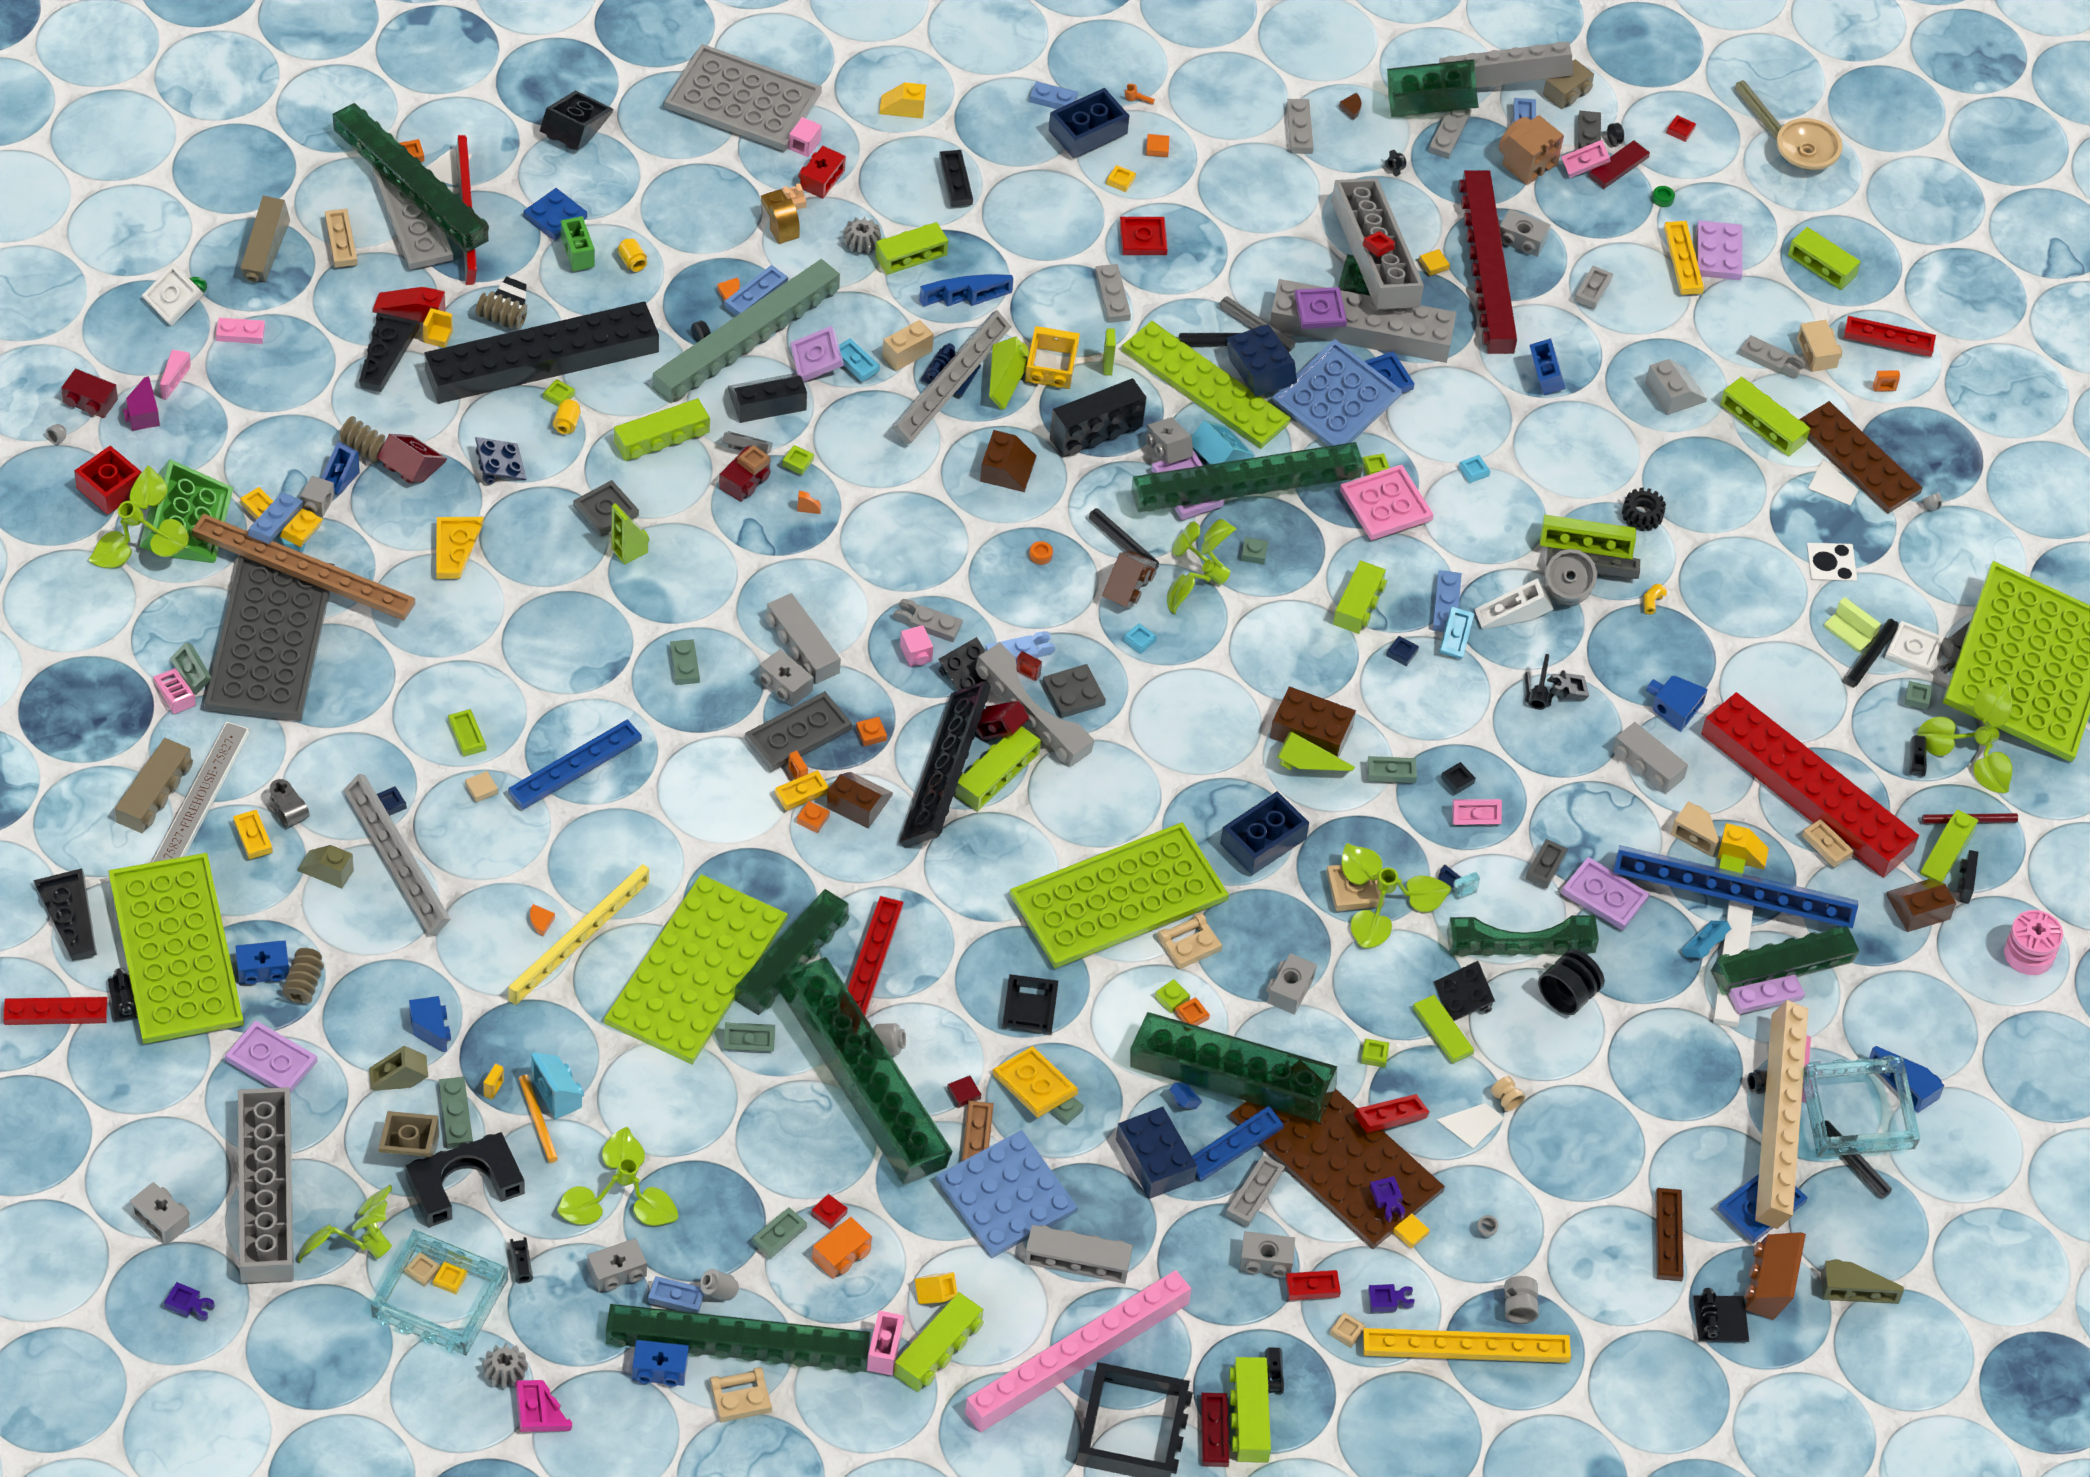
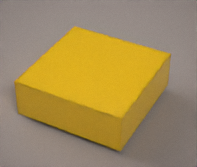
(1121, 178)
(1434, 262)
(493, 1081)
(1411, 1231)
(450, 1278)

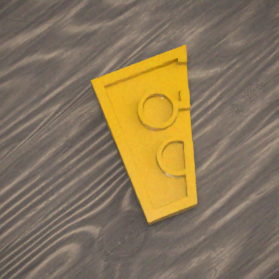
(454, 544)

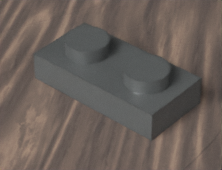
(737, 441)
(1546, 863)

